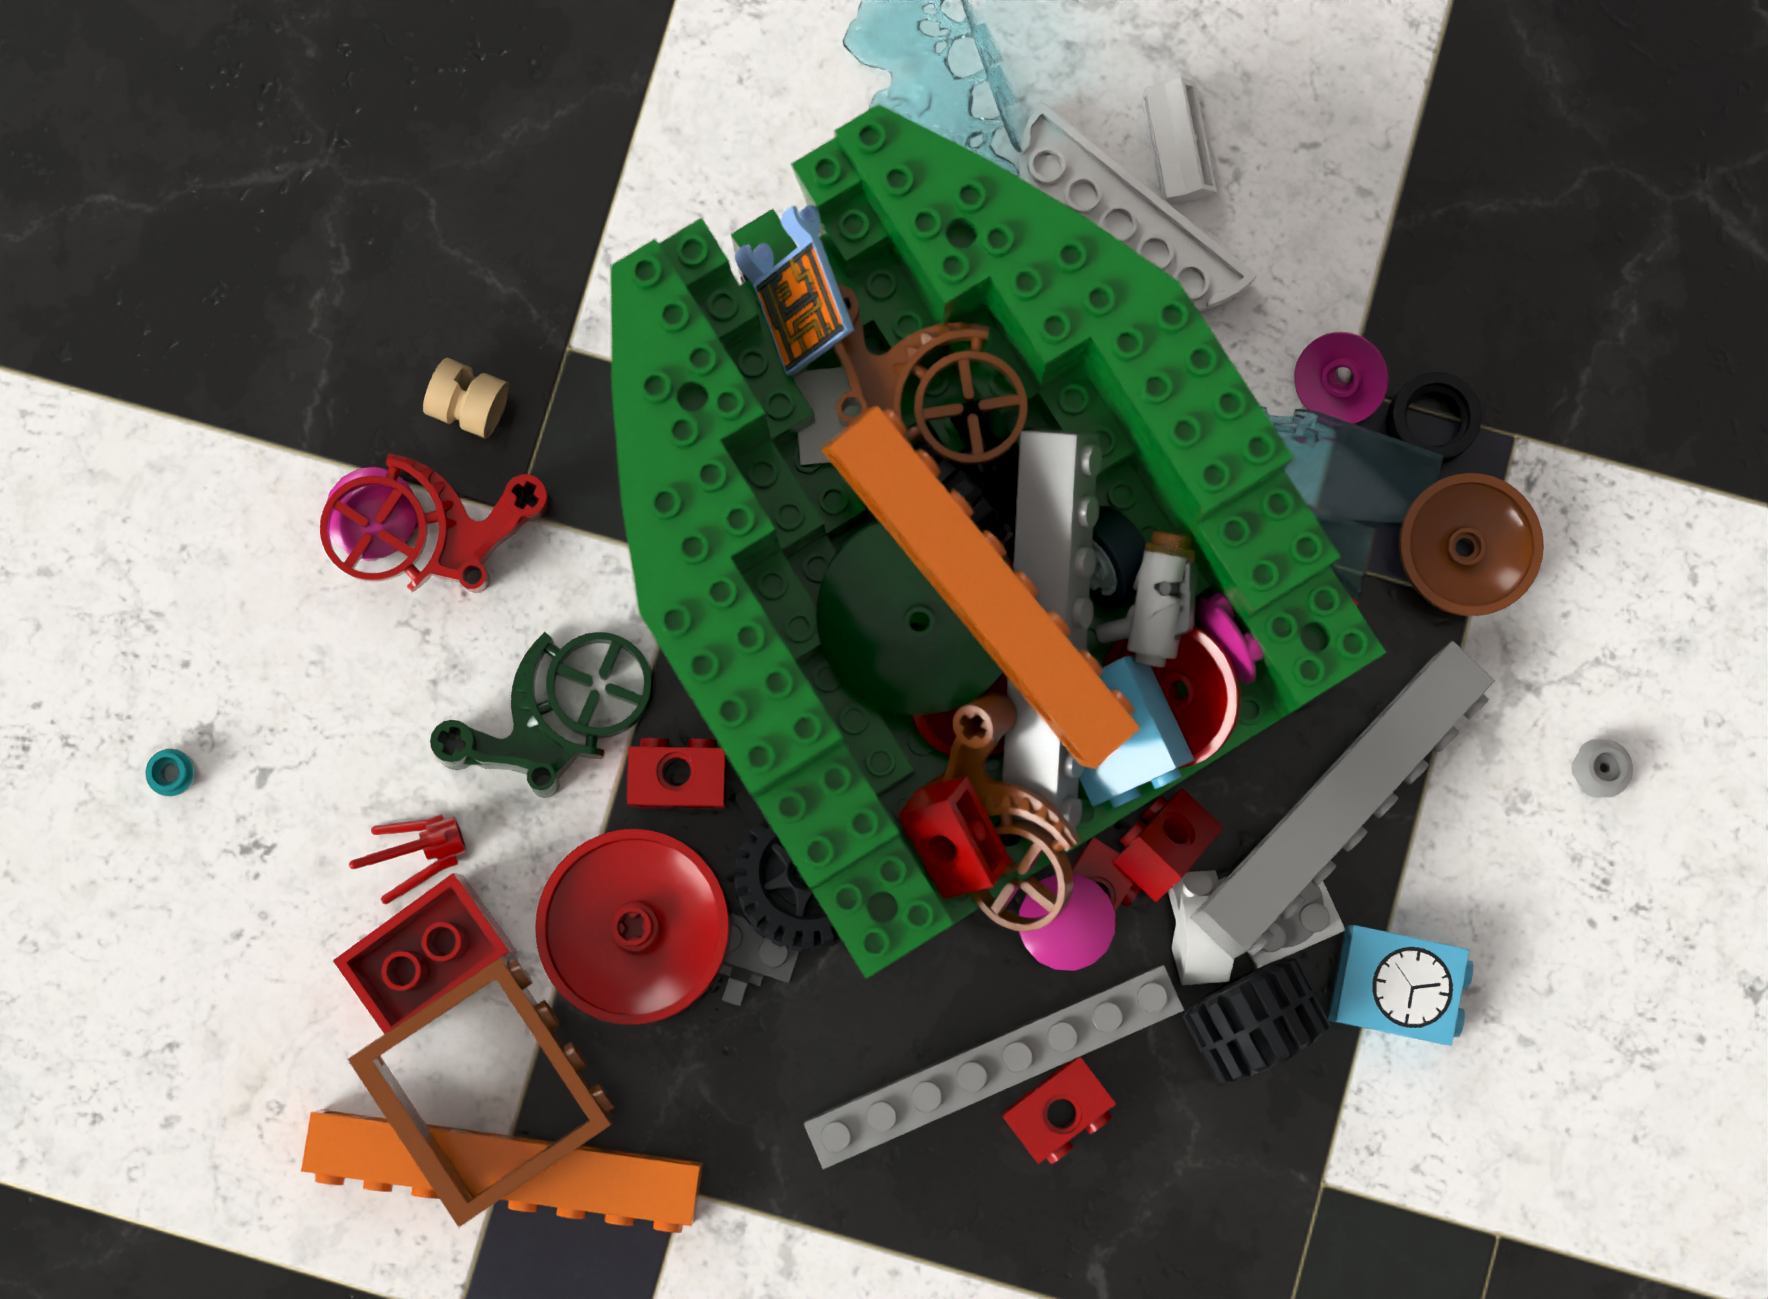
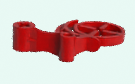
(461, 541)

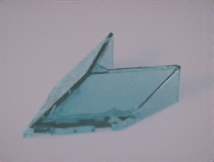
(1353, 476)

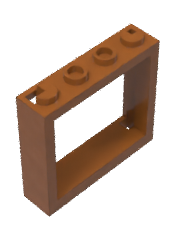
(416, 1134)

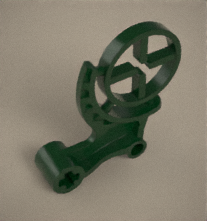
(532, 744)

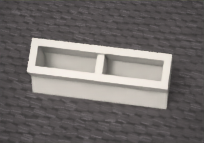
(1179, 141)

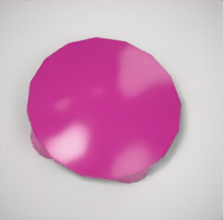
(368, 502)
(1215, 618)
(1078, 933)

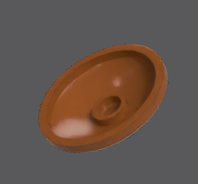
(1501, 537)

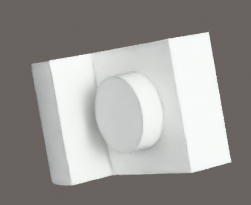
(1196, 953)

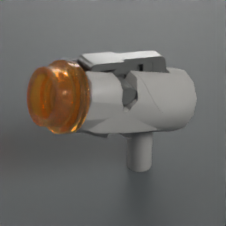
(1162, 602)

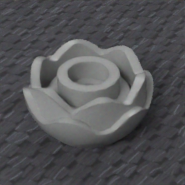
(1588, 773)

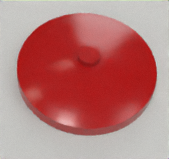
(633, 927)

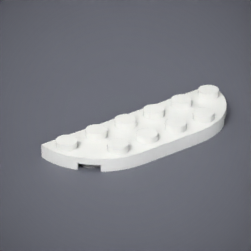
(1099, 188)

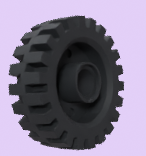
(774, 899)

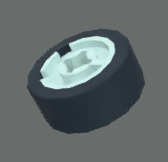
(1118, 557)

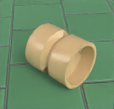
(461, 396)

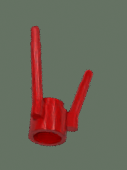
(440, 841)

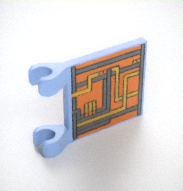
(798, 292)

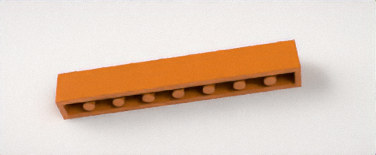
(981, 587)
(581, 1182)

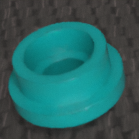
(156, 772)

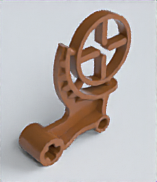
(883, 379)
(977, 732)

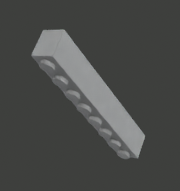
(1057, 555)
(1342, 800)
(992, 1066)

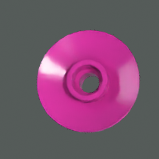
(1325, 392)

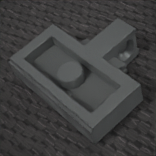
(751, 958)

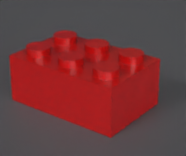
(423, 952)

